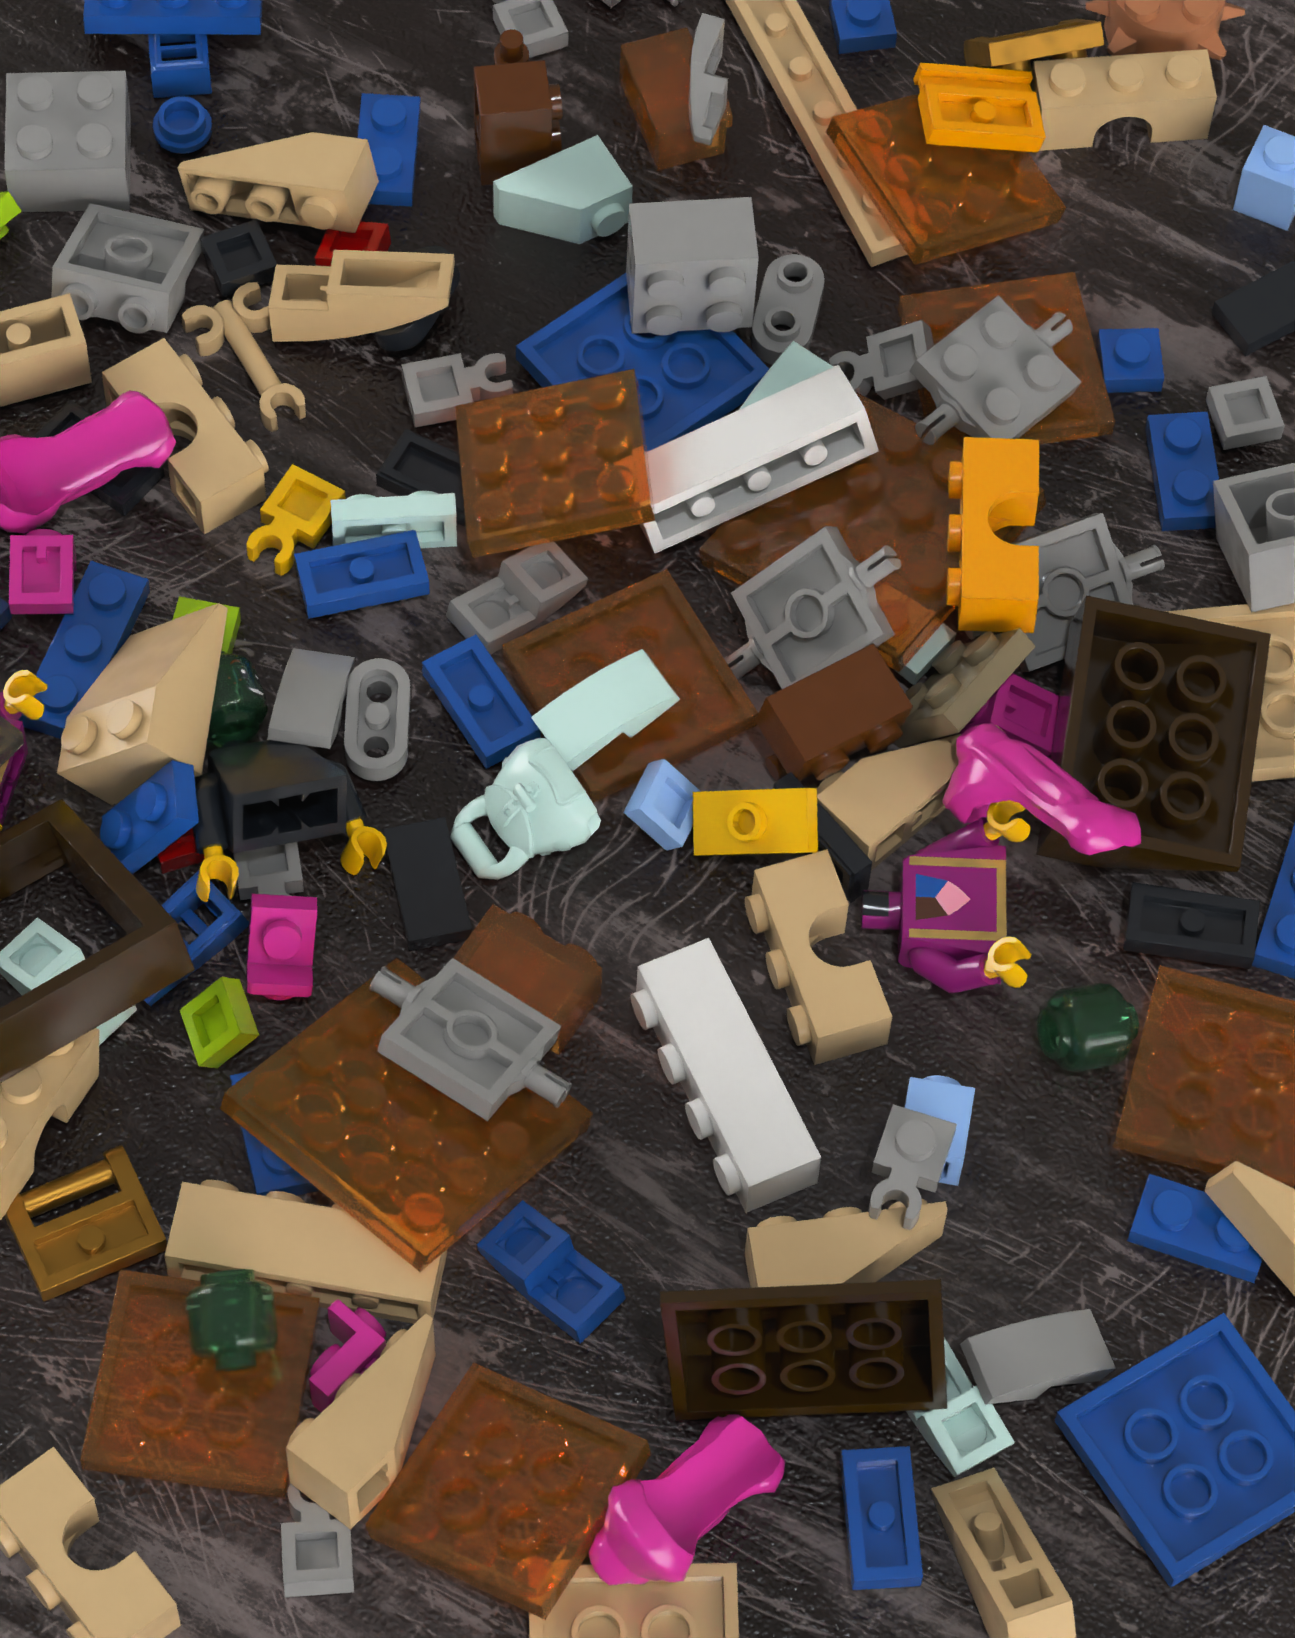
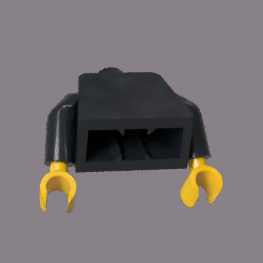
(274, 797)

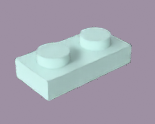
(372, 517)

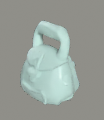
(532, 807)

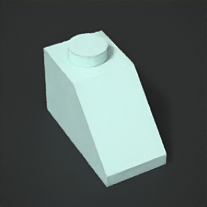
(566, 194)

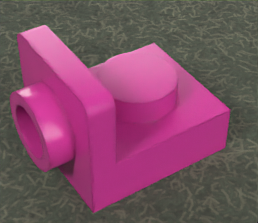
(42, 573)
(1022, 712)
(281, 946)
(362, 1346)

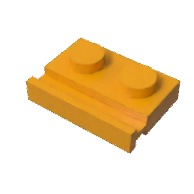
(979, 107)

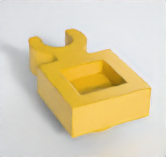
(293, 513)

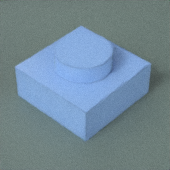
(663, 804)

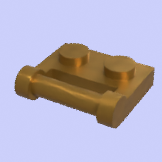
(1015, 50)
(92, 1238)

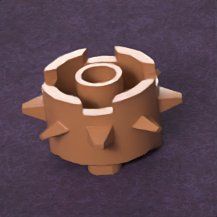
(1164, 25)

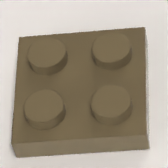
(962, 684)

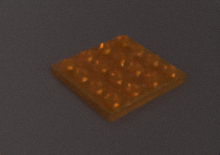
(875, 502)
(387, 1141)

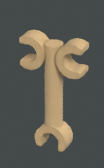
(237, 325)

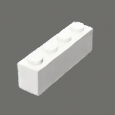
(755, 456)
(726, 1076)

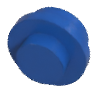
(182, 125)

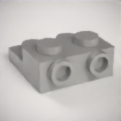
(127, 267)

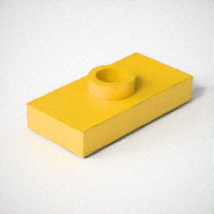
(755, 821)

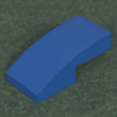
(549, 1271)

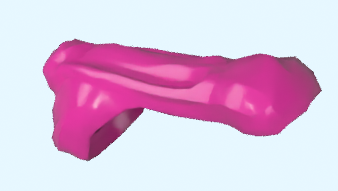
(57, 469)
(1006, 769)
(657, 1522)

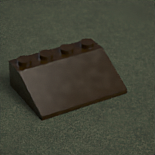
(1163, 725)
(805, 1349)

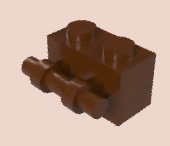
(514, 111)
(833, 716)

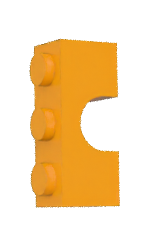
(994, 579)

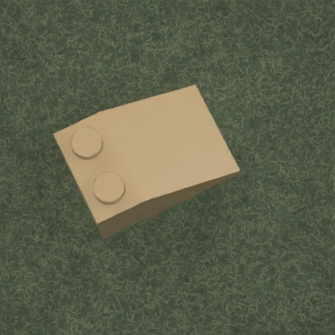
(146, 707)

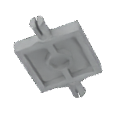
(994, 375)
(1076, 563)
(812, 608)
(469, 1038)

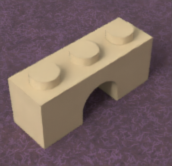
(1164, 88)
(218, 470)
(832, 1006)
(34, 1095)
(40, 1519)

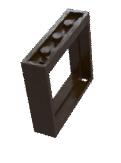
(106, 981)

